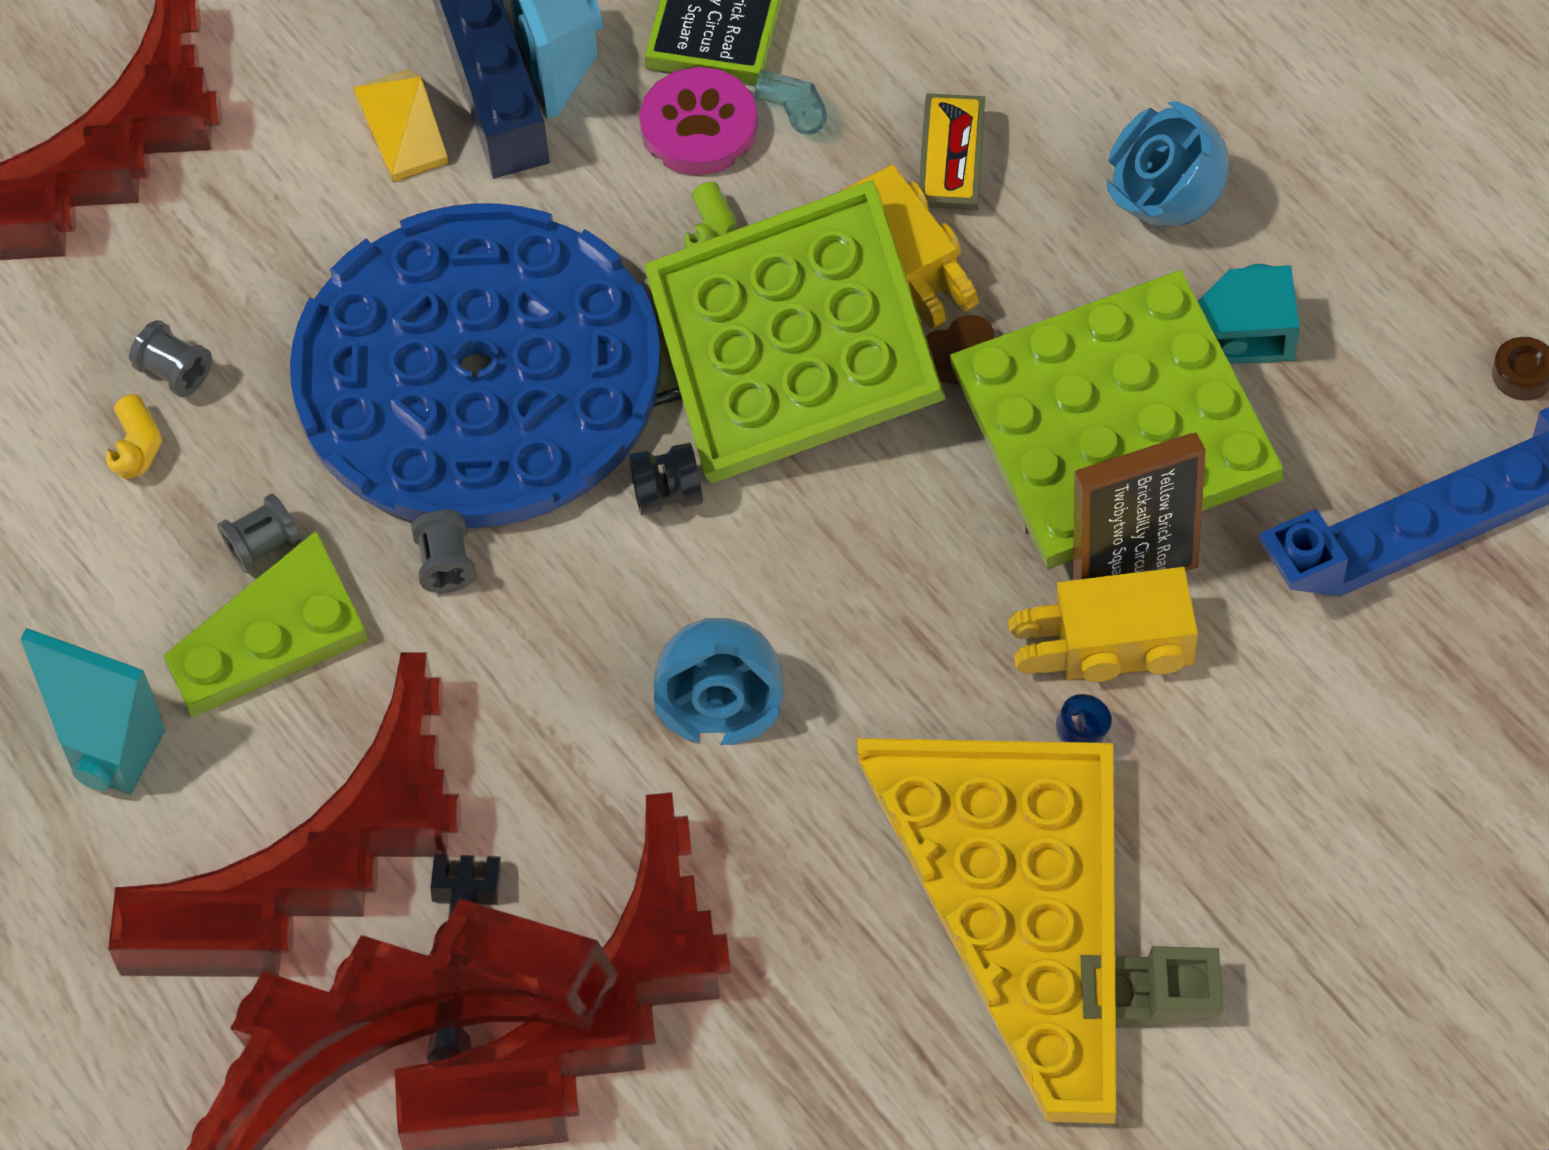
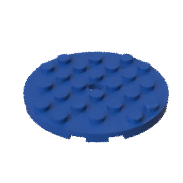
(536, 426)

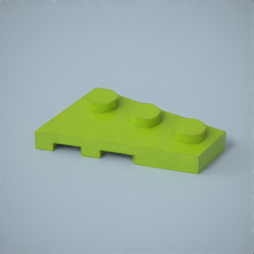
(267, 631)

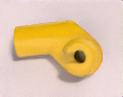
(141, 440)

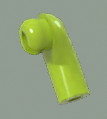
(715, 213)

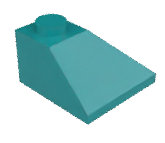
(98, 711)

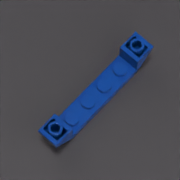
(1413, 524)

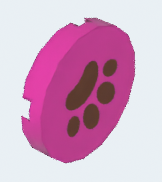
(698, 120)

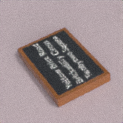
(1140, 510)

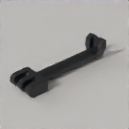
(444, 888)

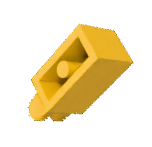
(924, 247)
(1111, 627)

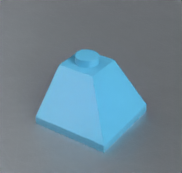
(557, 45)

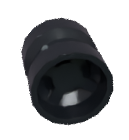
(679, 475)

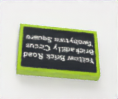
(713, 35)

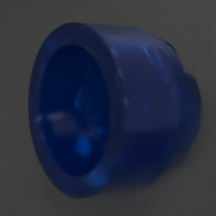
(1093, 720)

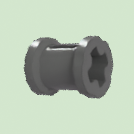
(170, 358)
(259, 532)
(443, 551)

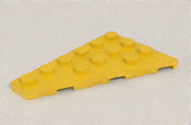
(1025, 884)

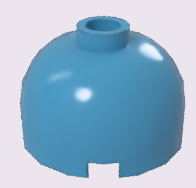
(1168, 166)
(718, 680)

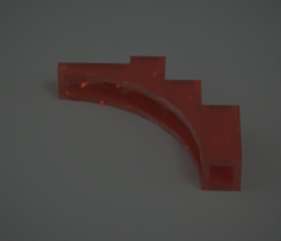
(100, 157)
(243, 913)
(383, 996)
(526, 1081)

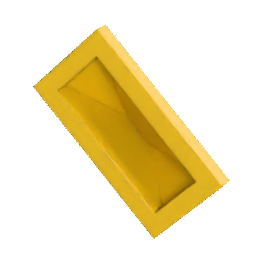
(402, 123)

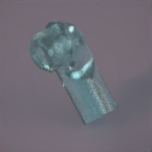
(798, 97)

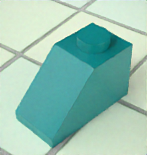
(1254, 314)

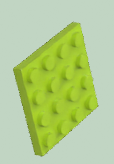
(793, 332)
(1104, 387)

